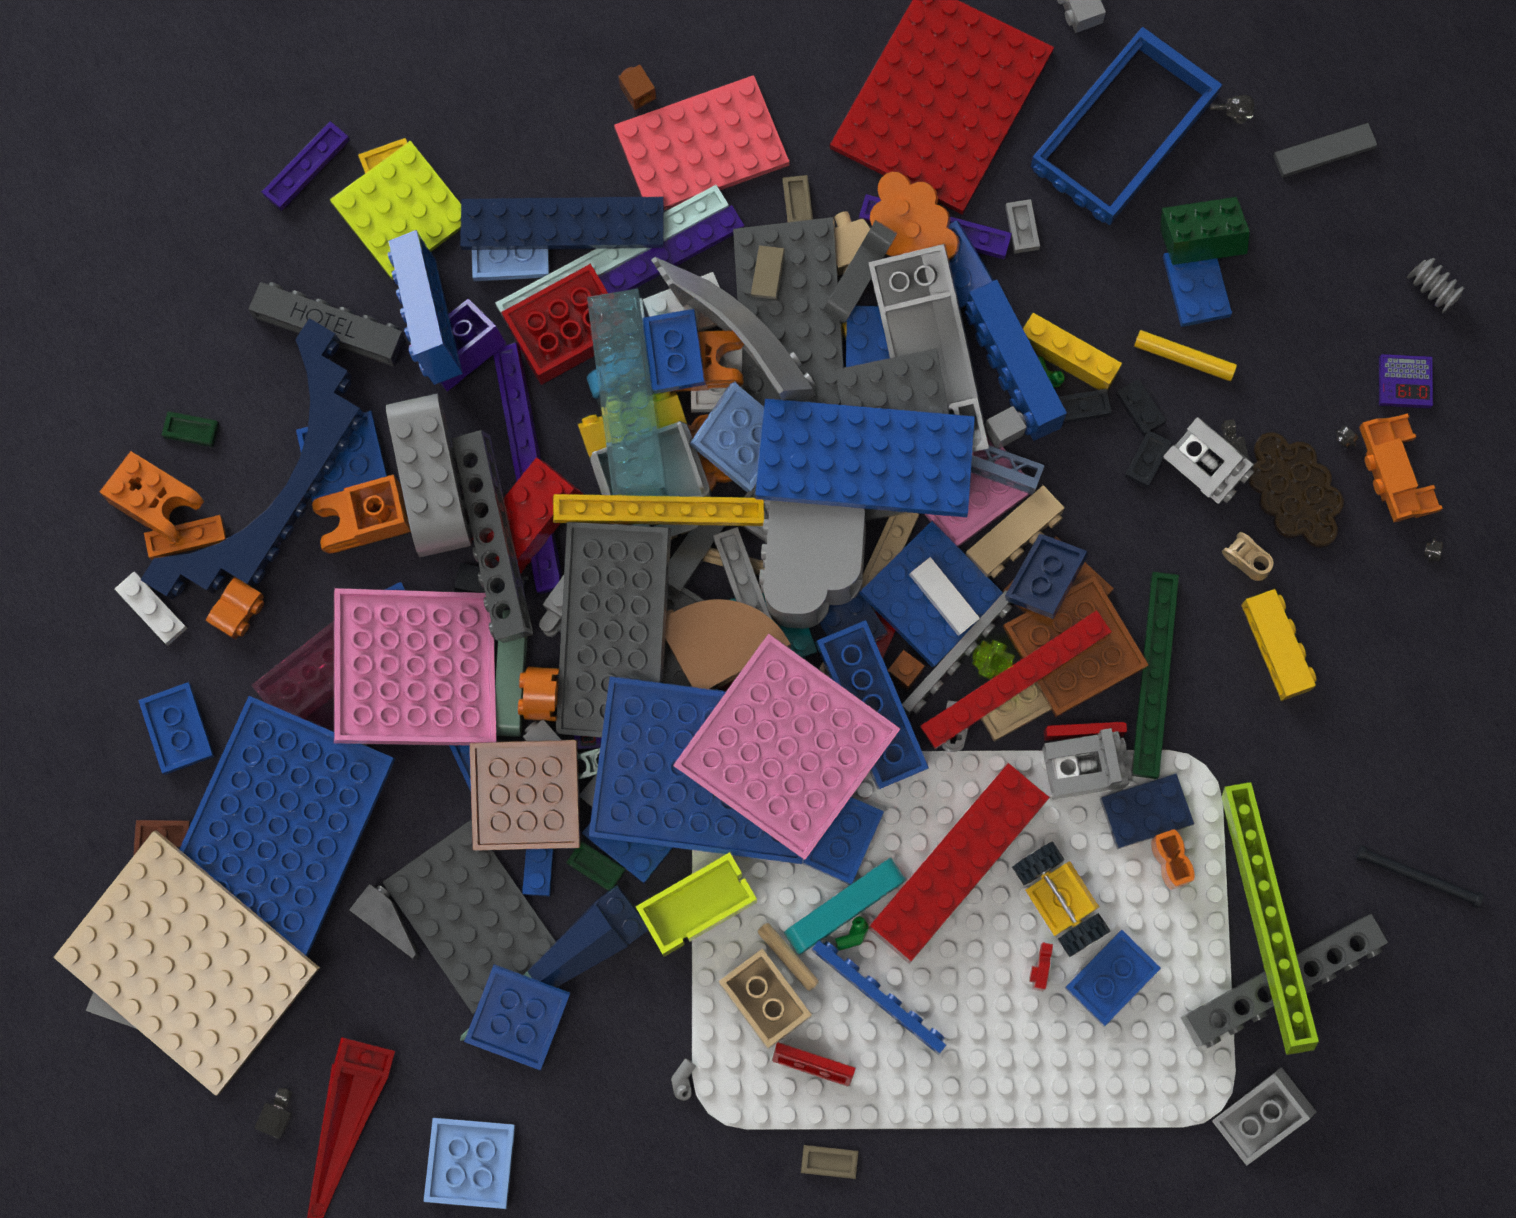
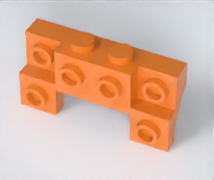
(1392, 468)

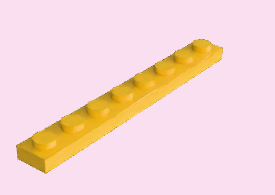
(658, 510)

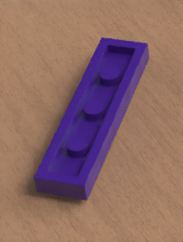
(305, 166)

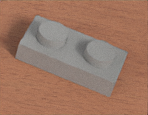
(1022, 226)

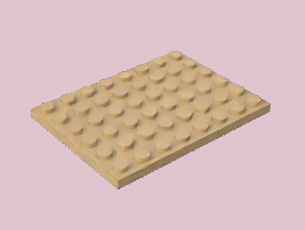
(186, 962)

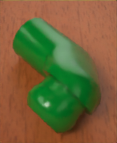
(1056, 378)
(855, 936)

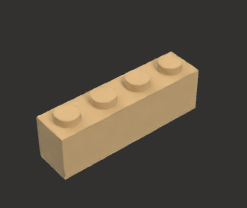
(1015, 532)

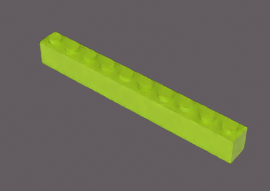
(1269, 919)

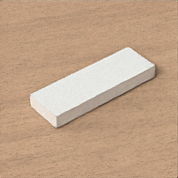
(944, 596)

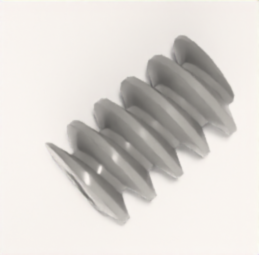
(1436, 284)

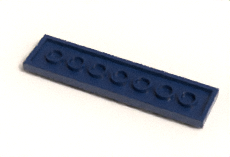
(562, 223)

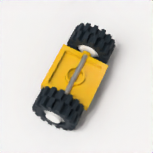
(1061, 898)

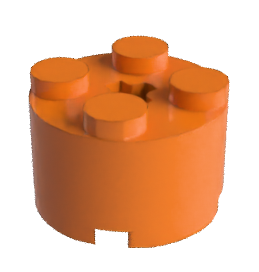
(539, 693)

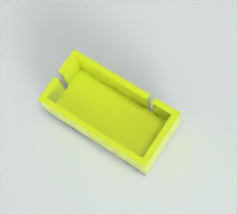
(696, 904)

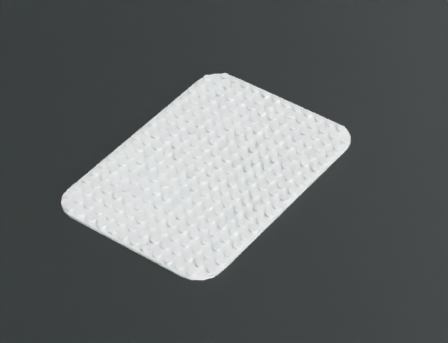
(1010, 1049)

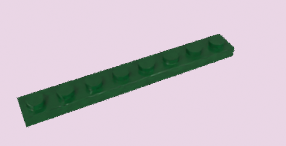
(1156, 676)

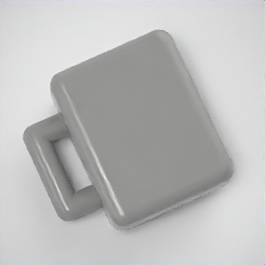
(682, 467)

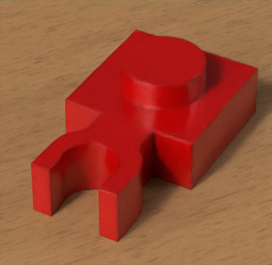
(1039, 974)

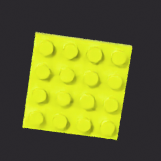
(397, 199)

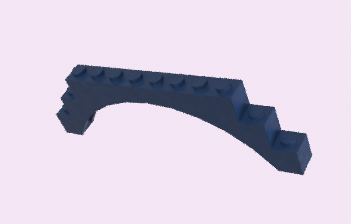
(251, 549)

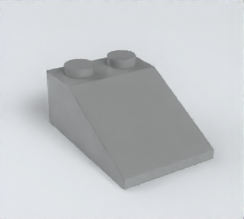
(1264, 1116)

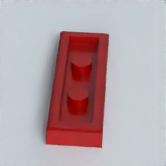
(1073, 731)
(813, 1064)

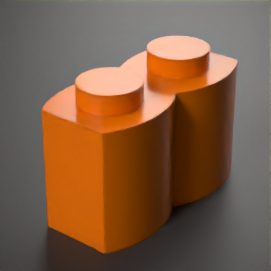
(235, 608)
(1175, 866)

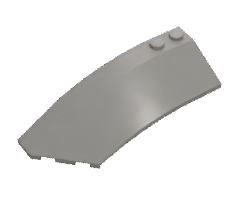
(924, 314)
(733, 316)

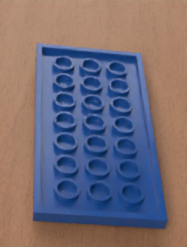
(865, 458)

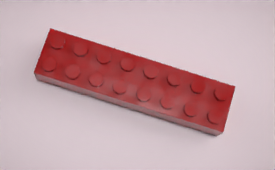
(958, 863)

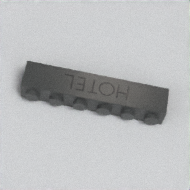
(355, 333)

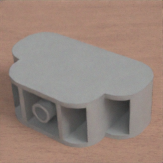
(428, 475)
(810, 560)

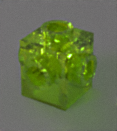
(992, 658)

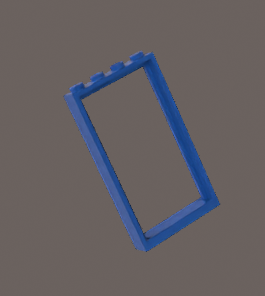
(1173, 62)

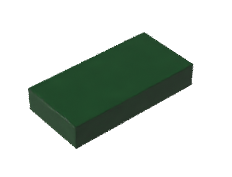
(190, 429)
(596, 866)

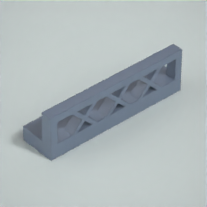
(1004, 475)

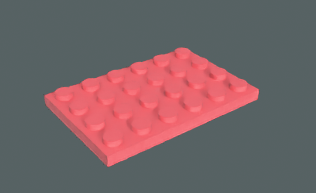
(702, 143)

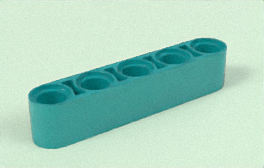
(845, 906)

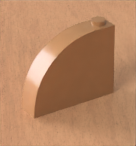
(717, 639)

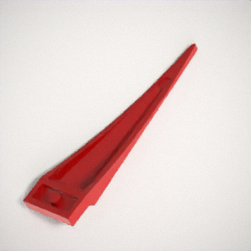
(352, 1092)

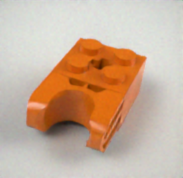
(713, 347)
(148, 494)
(359, 514)

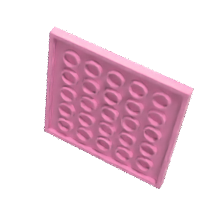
(413, 668)
(786, 746)

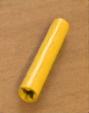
(1185, 355)

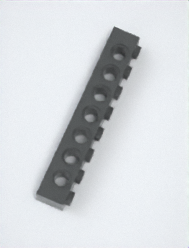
(518, 623)
(1363, 930)

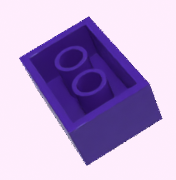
(474, 338)

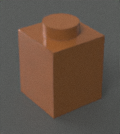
(637, 86)
(905, 671)

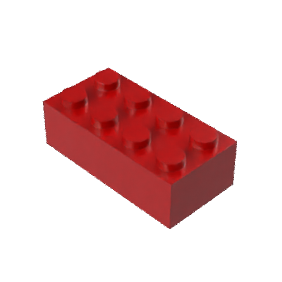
(531, 509)

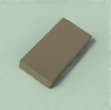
(797, 198)
(768, 272)
(829, 1162)

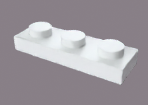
(151, 608)

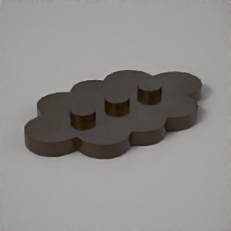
(1295, 490)

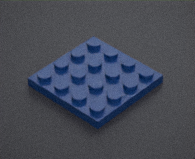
(908, 608)

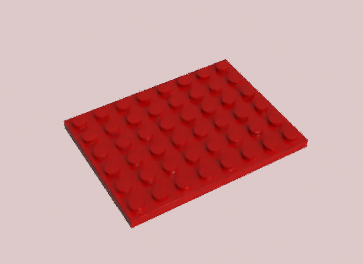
(942, 98)

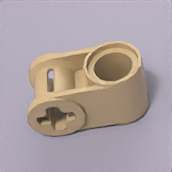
(1247, 556)

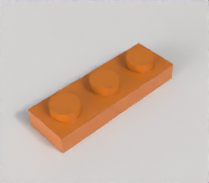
(192, 536)

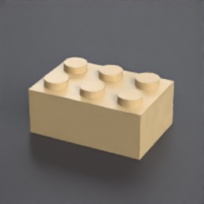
(765, 999)

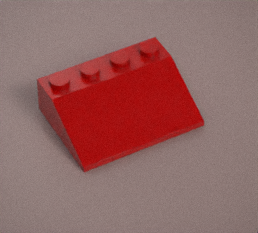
(556, 324)

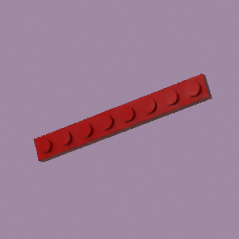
(1015, 679)

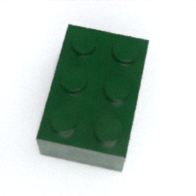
(1204, 230)

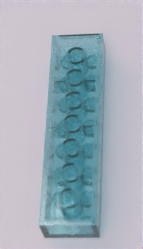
(627, 395)

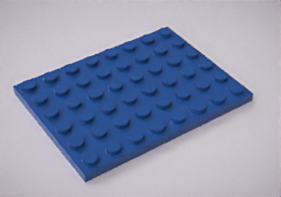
(650, 800)
(285, 817)

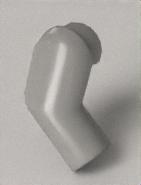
(680, 1080)

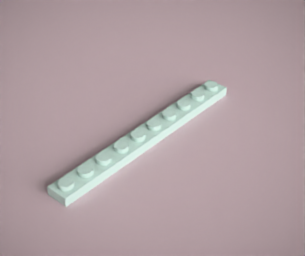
(604, 260)

